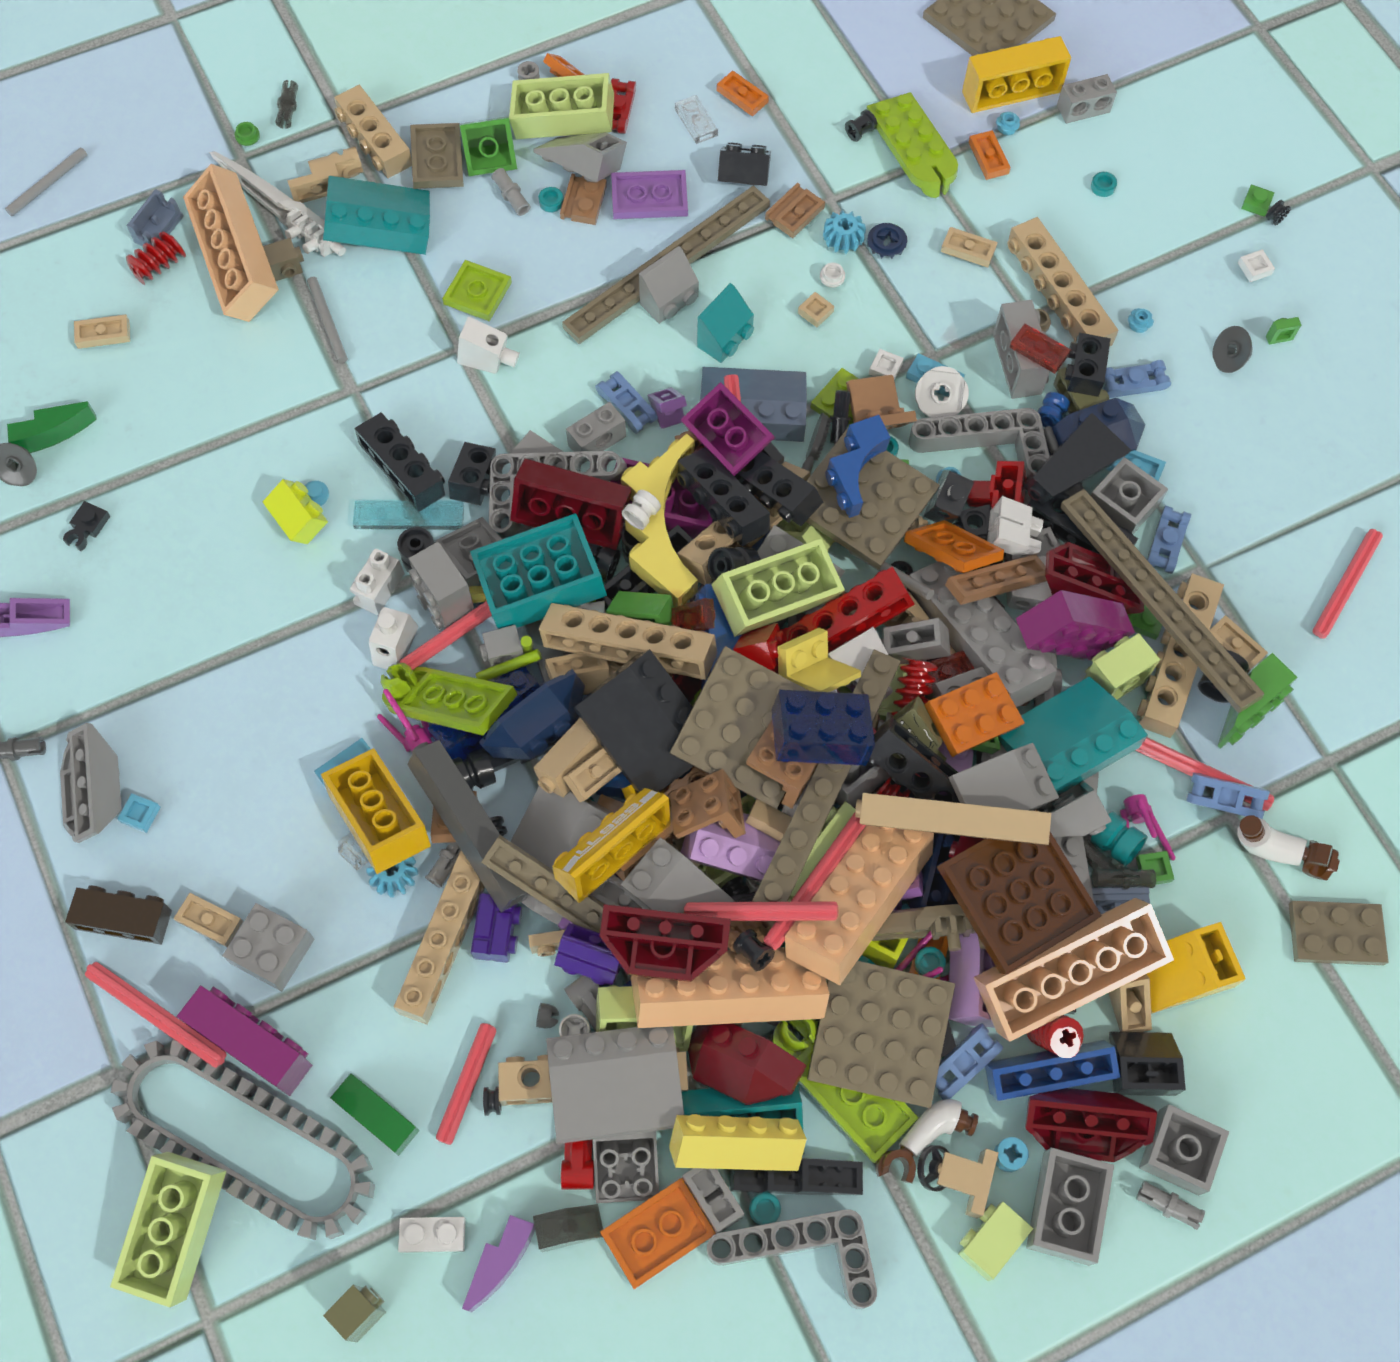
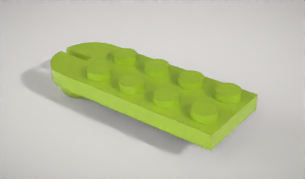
(915, 143)
(446, 697)
(867, 1119)

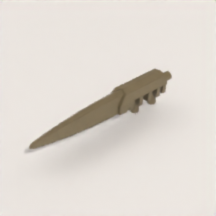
(917, 923)

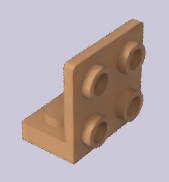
(878, 397)
(792, 775)
(706, 802)

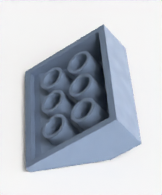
(770, 395)

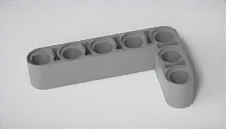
(988, 434)
(572, 461)
(802, 1242)

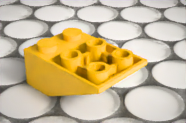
(1201, 967)

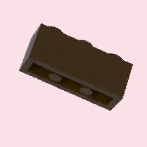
(119, 914)

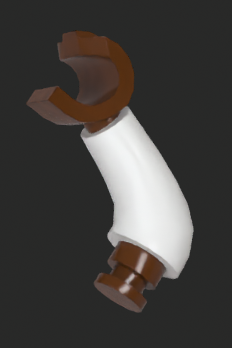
(1266, 842)
(939, 1119)

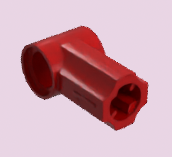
(578, 1166)

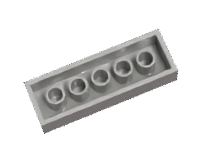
(986, 636)

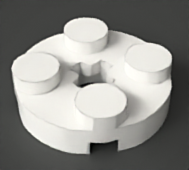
(953, 383)

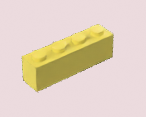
(737, 1143)

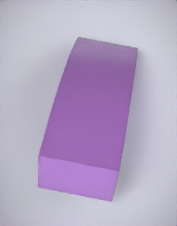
(33, 616)
(499, 1262)

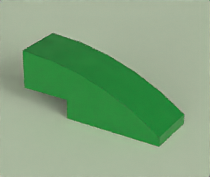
(51, 426)
(375, 1114)

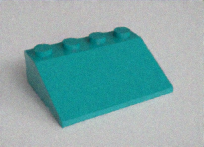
(377, 215)
(538, 569)
(1077, 733)

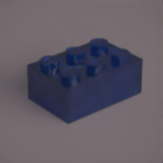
(822, 727)

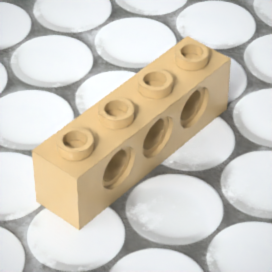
(373, 131)

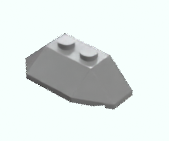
(88, 783)

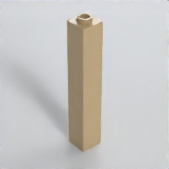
(566, 755)
(954, 818)

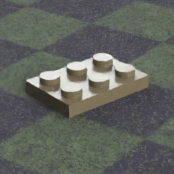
(436, 155)
(1338, 933)

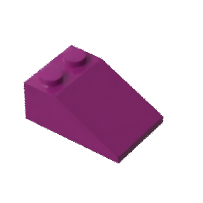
(727, 429)

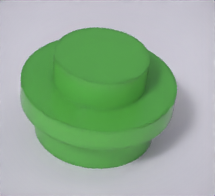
(246, 134)

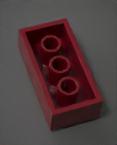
(551, 493)

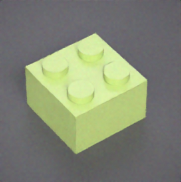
(1124, 666)

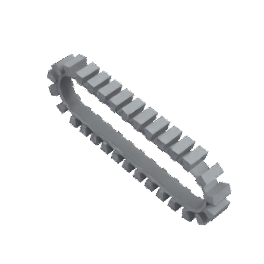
(260, 1102)

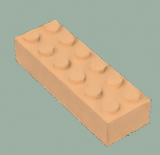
(230, 243)
(867, 890)
(1076, 970)
(732, 994)

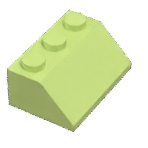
(617, 1011)

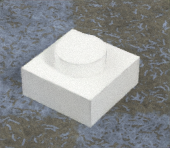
(1256, 265)
(885, 364)

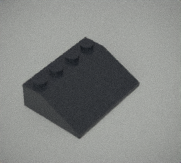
(638, 721)

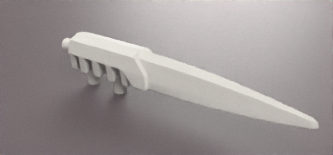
(293, 214)

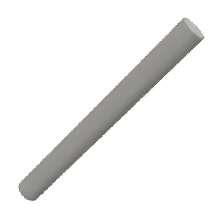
(46, 181)
(327, 320)
(908, 581)

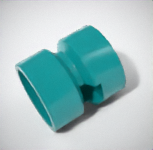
(1120, 840)

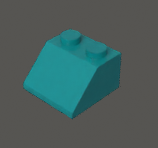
(724, 324)

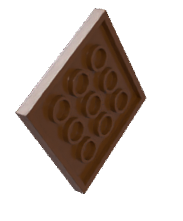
(1018, 897)

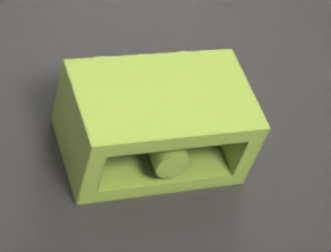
(994, 1240)

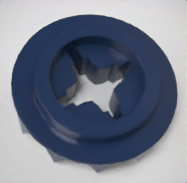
(880, 233)

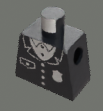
(949, 498)

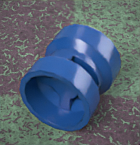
(1053, 408)

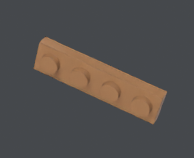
(997, 579)

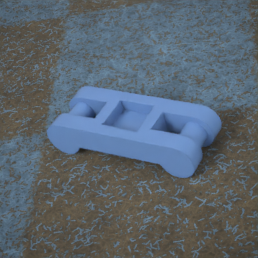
(1136, 380)
(627, 401)
(1168, 539)
(1227, 795)
(965, 1061)

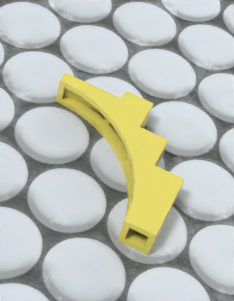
(654, 556)

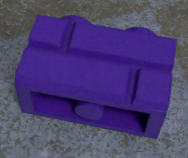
(494, 931)
(586, 954)

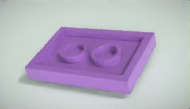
(649, 194)

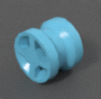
(1006, 1159)

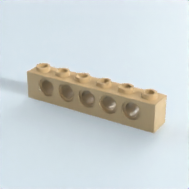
(1059, 281)
(697, 552)
(621, 638)
(1166, 718)
(440, 943)
(513, 1071)

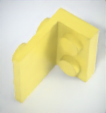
(808, 664)

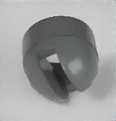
(544, 1016)

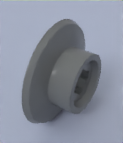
(1232, 349)
(16, 473)

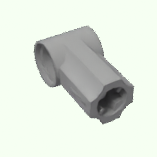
(584, 996)

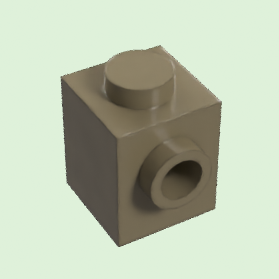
(284, 259)

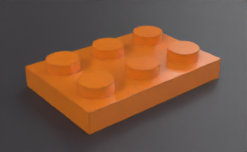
(954, 546)
(974, 714)
(657, 1233)

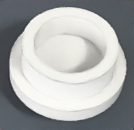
(832, 275)

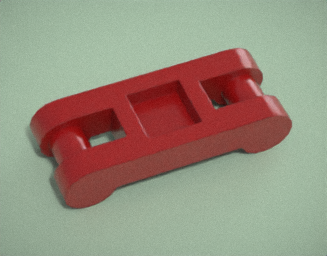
(622, 104)

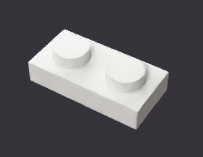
(432, 1234)

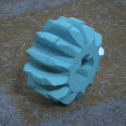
(844, 231)
(397, 881)

